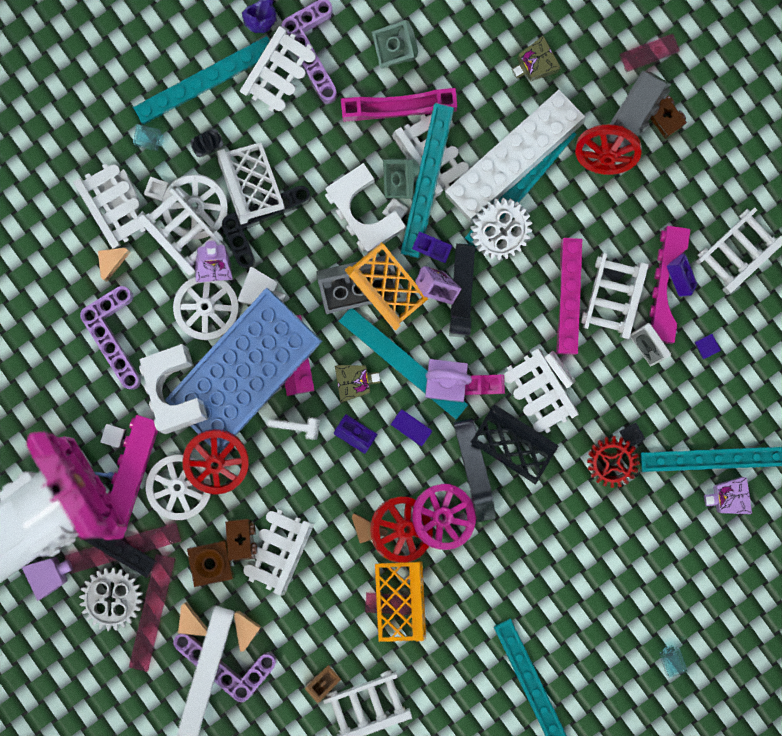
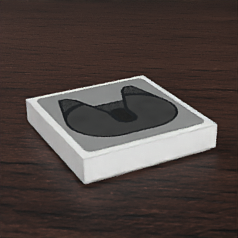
(650, 344)

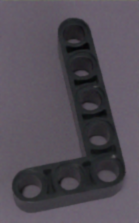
(238, 231)
(463, 276)
(475, 471)

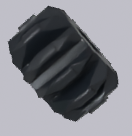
(206, 143)

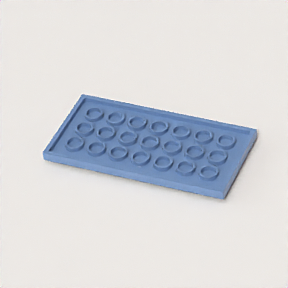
(247, 366)

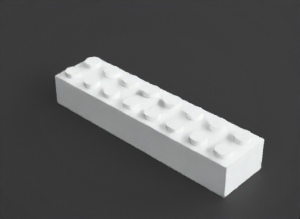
(515, 155)

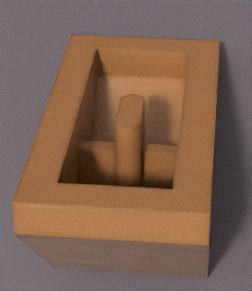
(363, 528)
(322, 684)

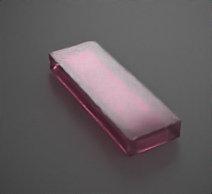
(649, 53)
(371, 604)

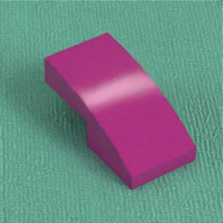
(486, 385)

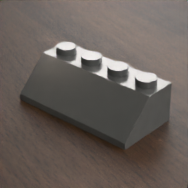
(640, 105)
(342, 293)

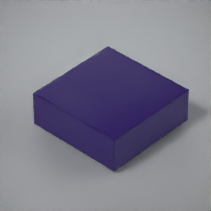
(707, 346)

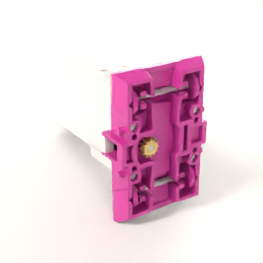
(53, 506)

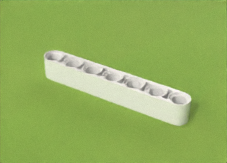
(206, 672)

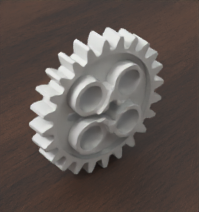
(490, 217)
(128, 601)

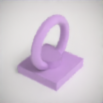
(446, 380)

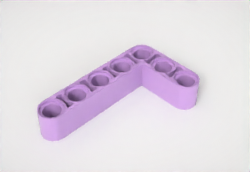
(302, 27)
(108, 337)
(223, 669)

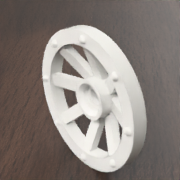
(214, 188)
(212, 307)
(171, 490)

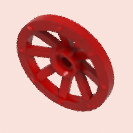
(608, 153)
(216, 457)
(398, 530)

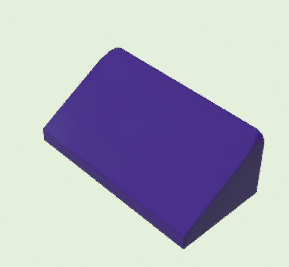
(682, 275)
(411, 427)
(355, 434)

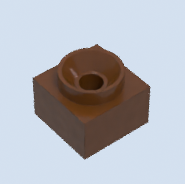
(201, 572)

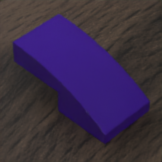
(432, 247)

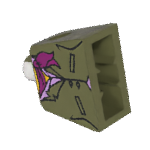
(536, 61)
(354, 381)

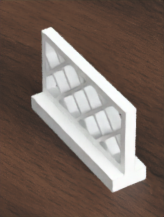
(236, 190)
(312, 427)

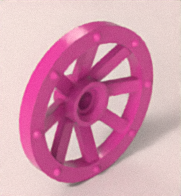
(447, 515)

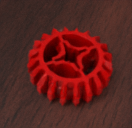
(623, 448)

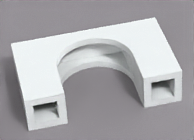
(343, 192)
(155, 371)

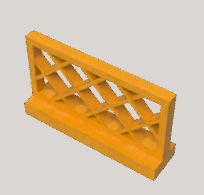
(377, 299)
(417, 601)

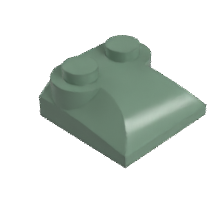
(395, 44)
(399, 177)

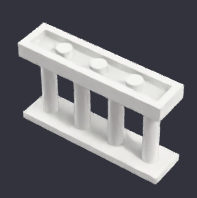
(161, 234)
(745, 269)
(633, 291)
(382, 720)

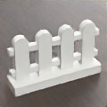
(278, 59)
(404, 139)
(102, 200)
(548, 398)
(286, 544)

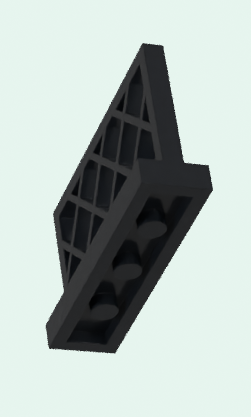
(521, 434)

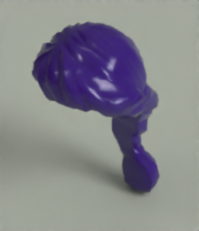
(259, 16)

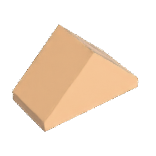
(110, 261)
(190, 622)
(245, 628)

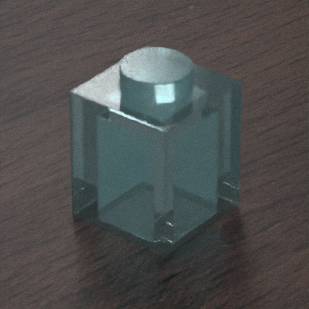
(148, 138)
(672, 661)

